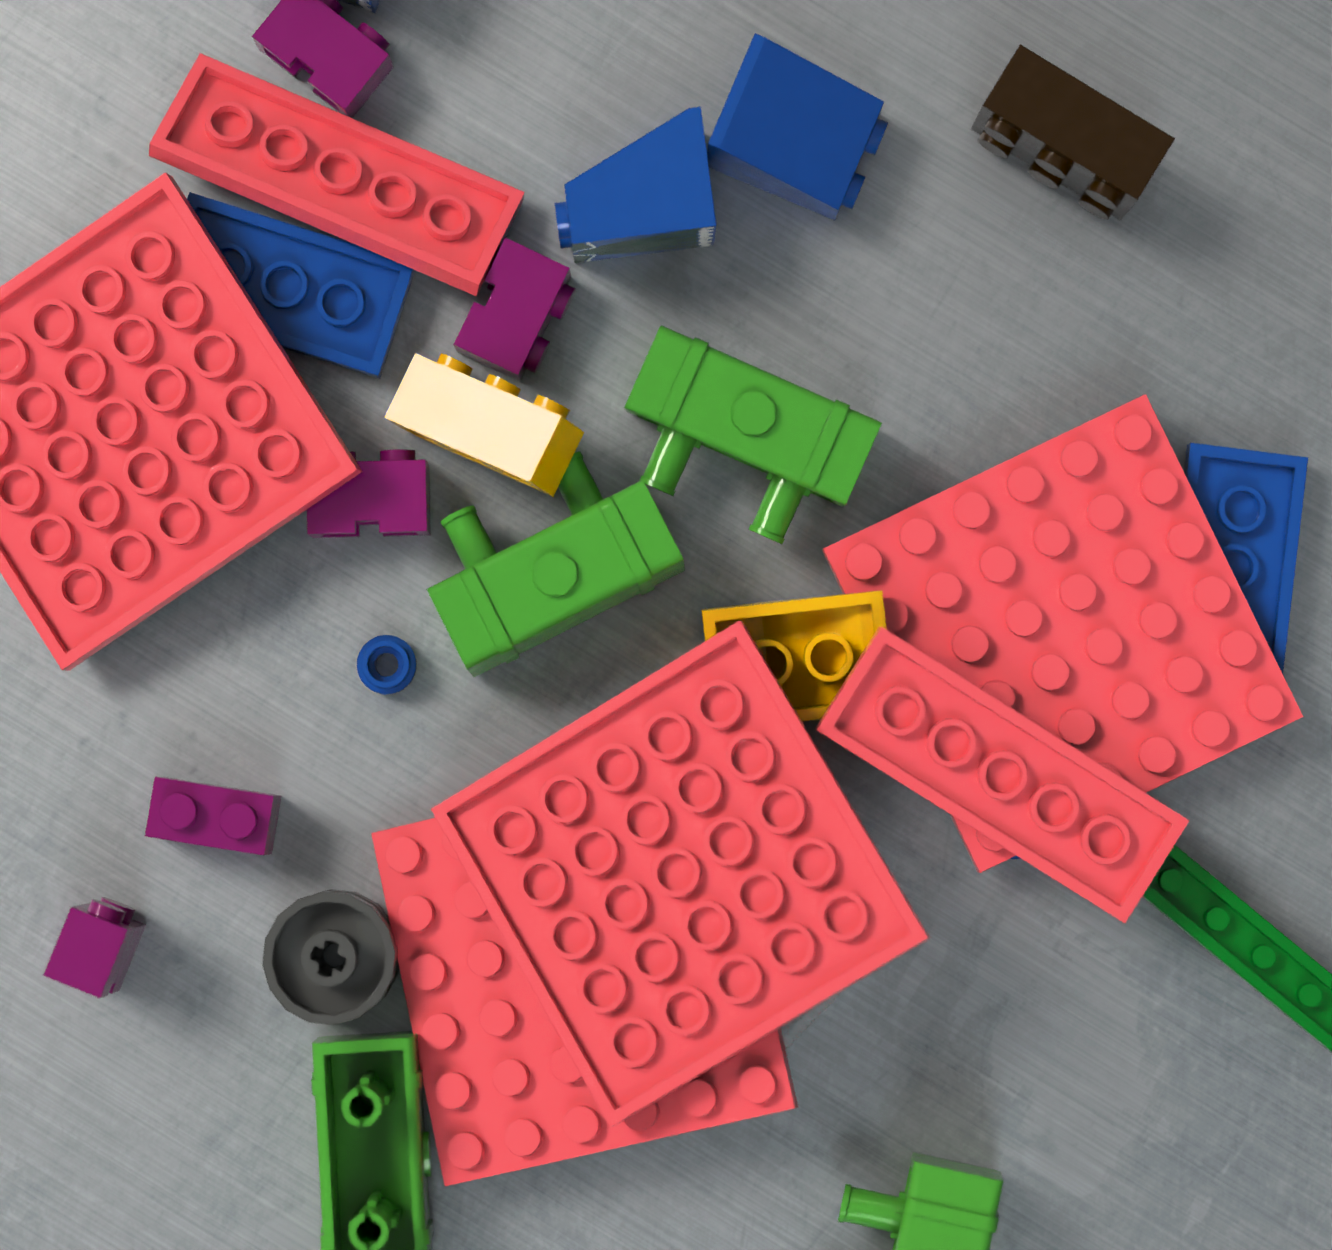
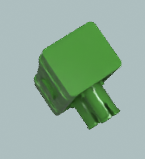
(752, 417)
(555, 576)
(372, 1142)
(941, 1209)

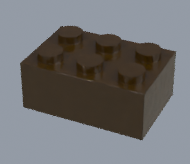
(1070, 135)

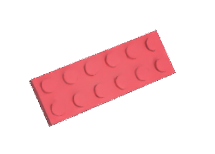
(336, 174)
(1002, 774)

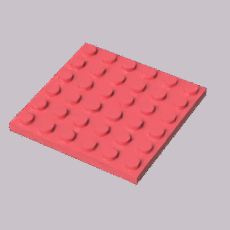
(143, 424)
(1083, 602)
(678, 874)
(489, 1055)

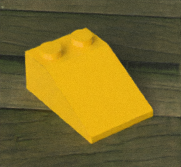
(807, 641)

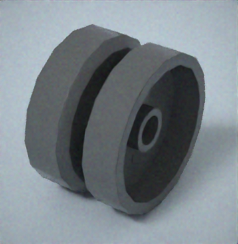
(297, 964)

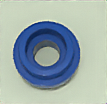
(367, 664)

